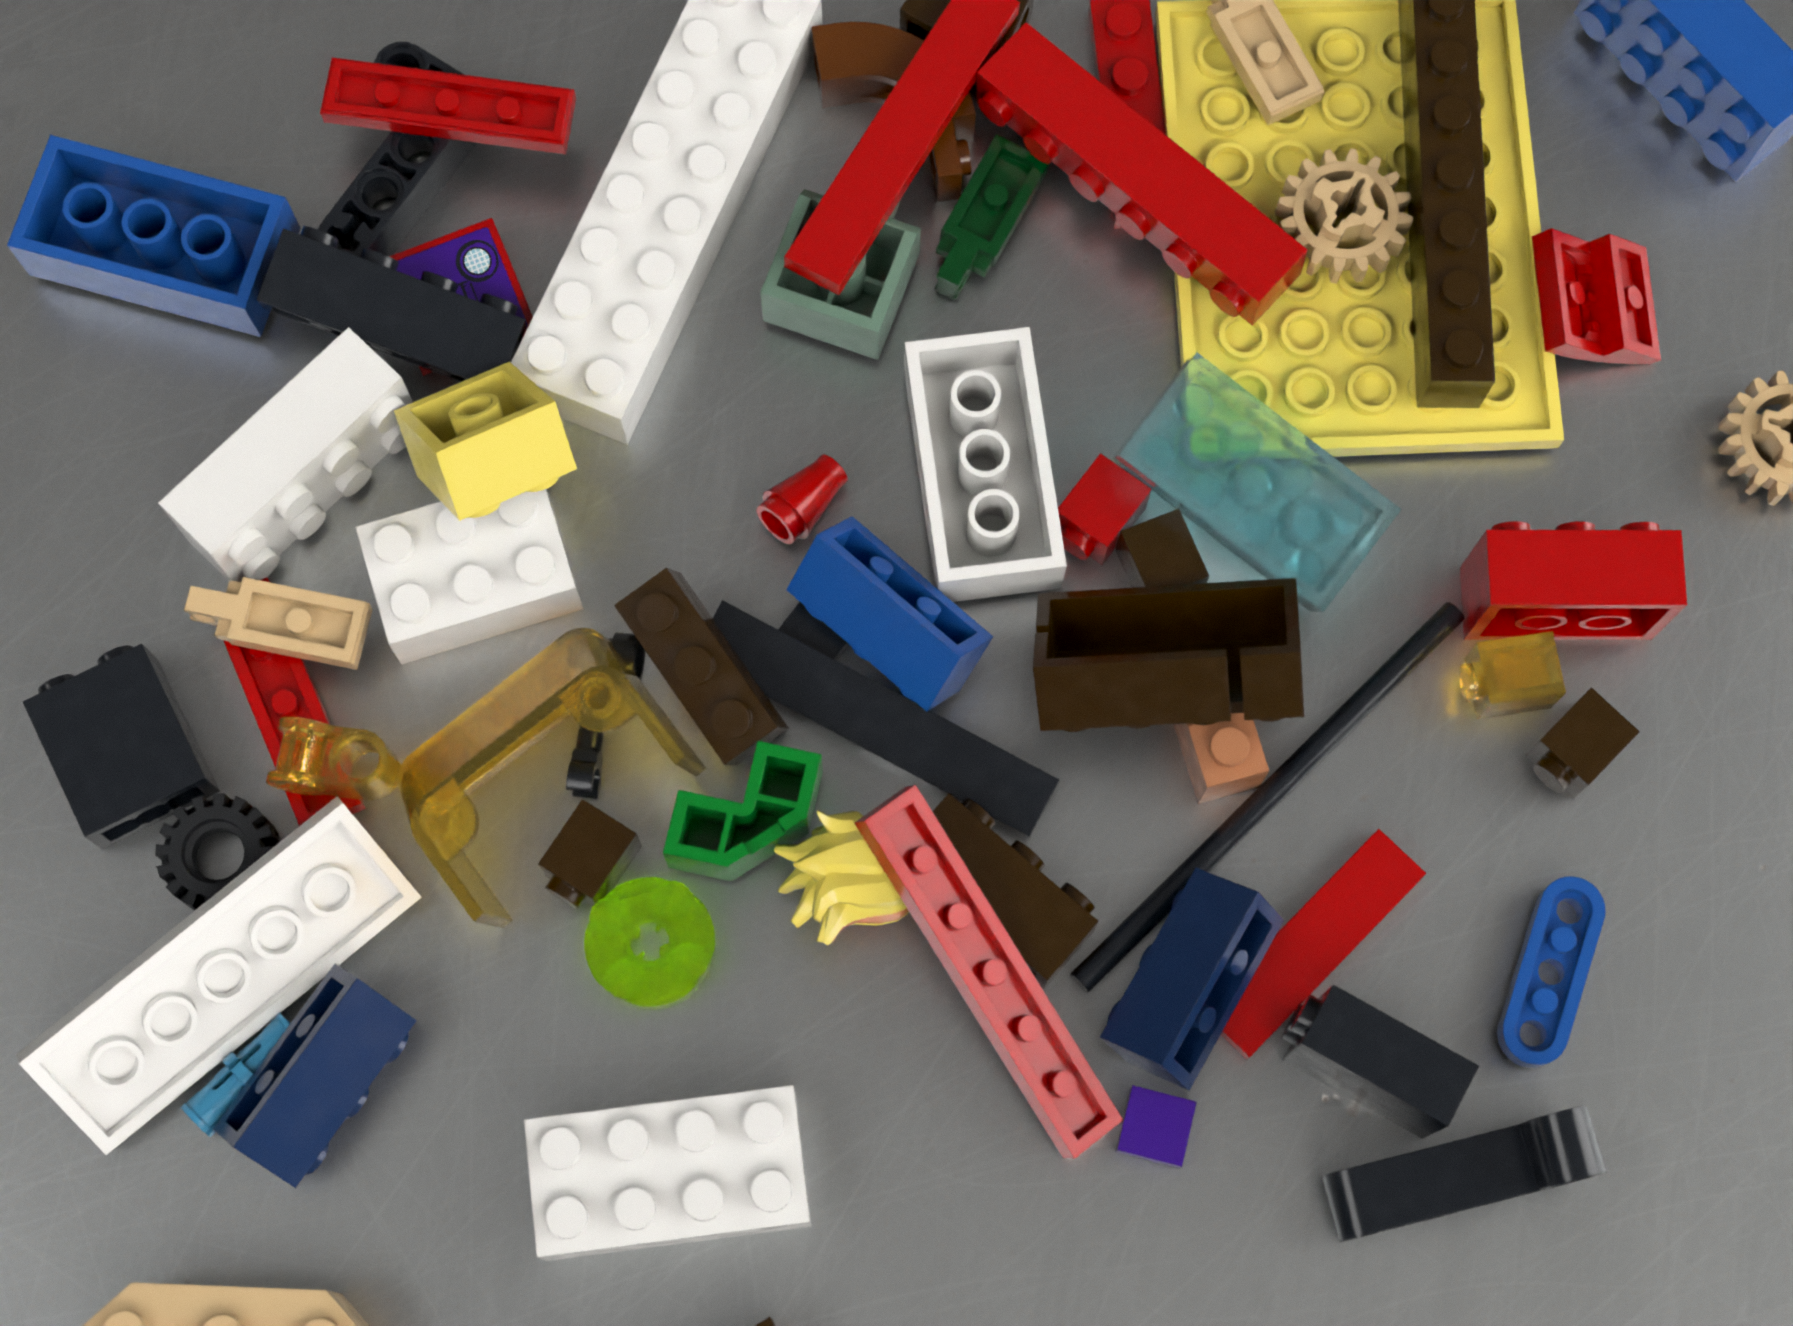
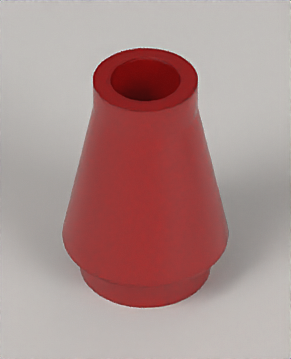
(799, 501)

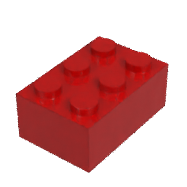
(1573, 582)

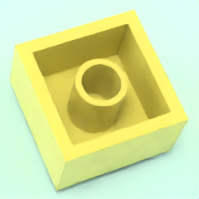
(486, 441)

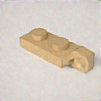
(1265, 56)
(284, 620)

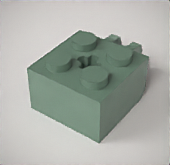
(868, 303)

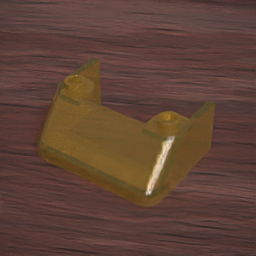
(571, 677)

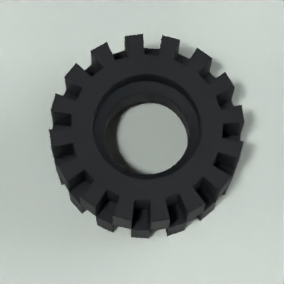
(197, 824)

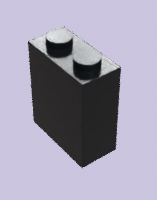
(119, 745)
(1378, 1061)

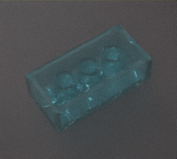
(1256, 483)

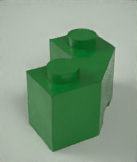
(733, 837)

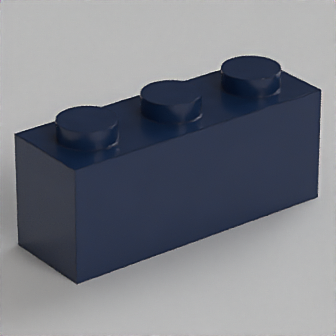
(1192, 978)
(315, 1076)

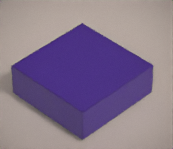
(1156, 1126)

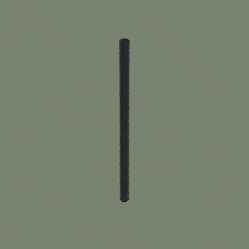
(1268, 795)

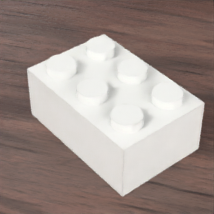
(469, 578)

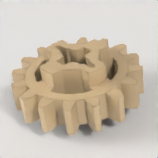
(1365, 235)
(1763, 440)

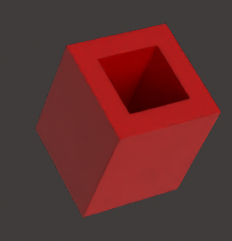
(1099, 508)

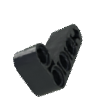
(393, 176)
(1464, 1174)

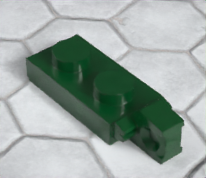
(987, 213)

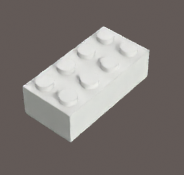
(292, 461)
(984, 465)
(666, 1173)

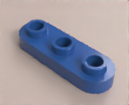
(1570, 952)

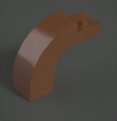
(864, 64)

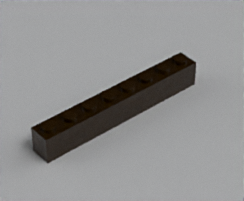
(1446, 203)

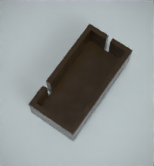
(1168, 655)

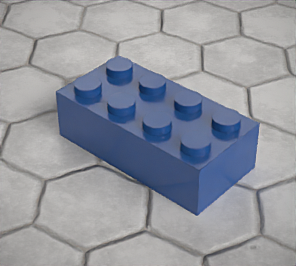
(1708, 67)
(150, 234)

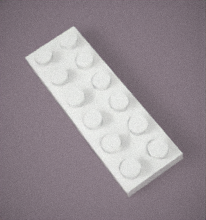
(218, 976)

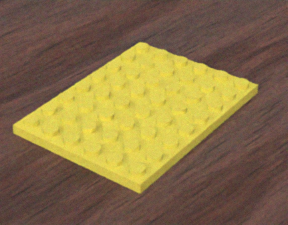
(1343, 351)

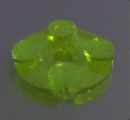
(682, 961)

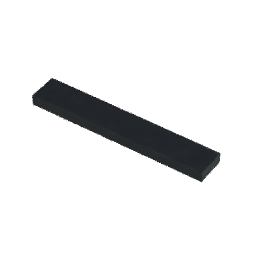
(888, 722)

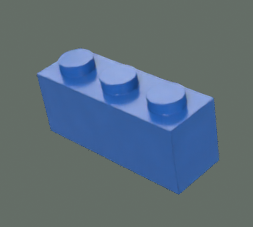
(889, 613)

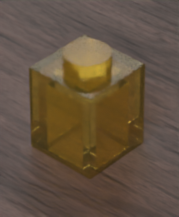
(1512, 675)

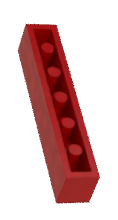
(1139, 175)

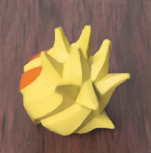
(839, 879)

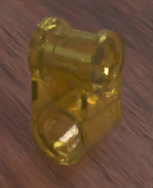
(321, 760)

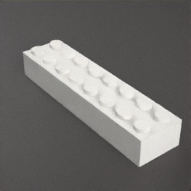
(665, 208)

